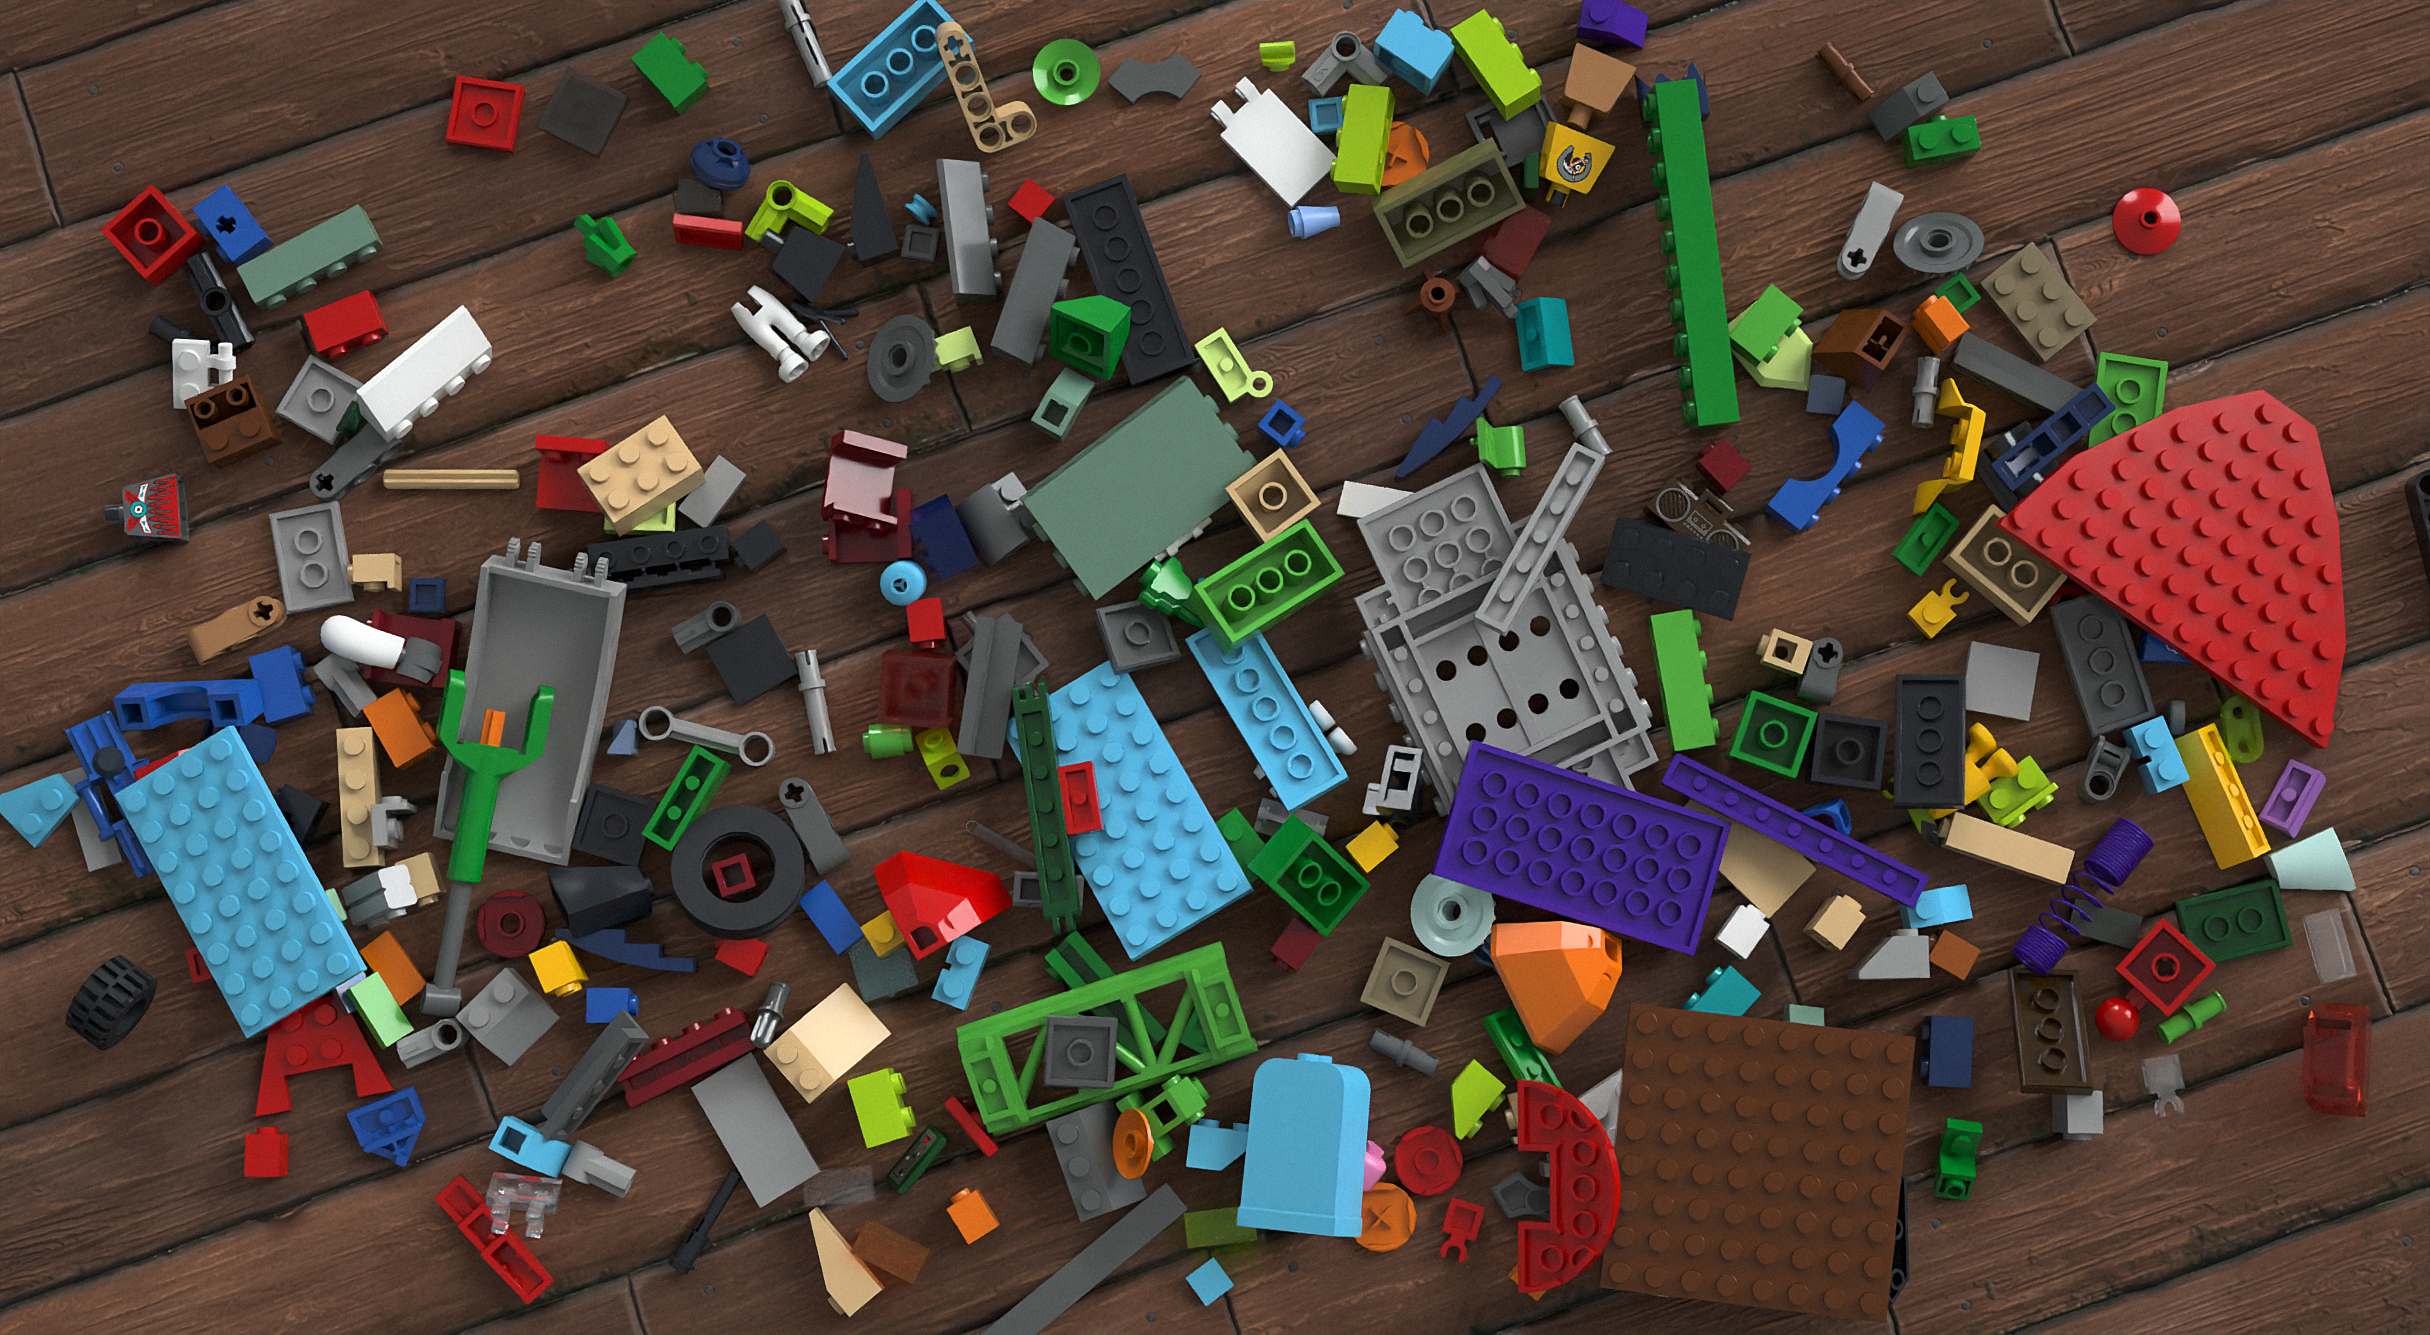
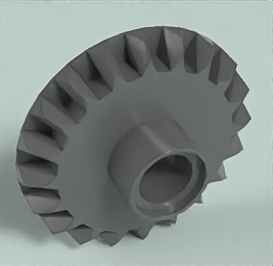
(1938, 244)
(901, 358)

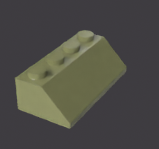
(1447, 203)

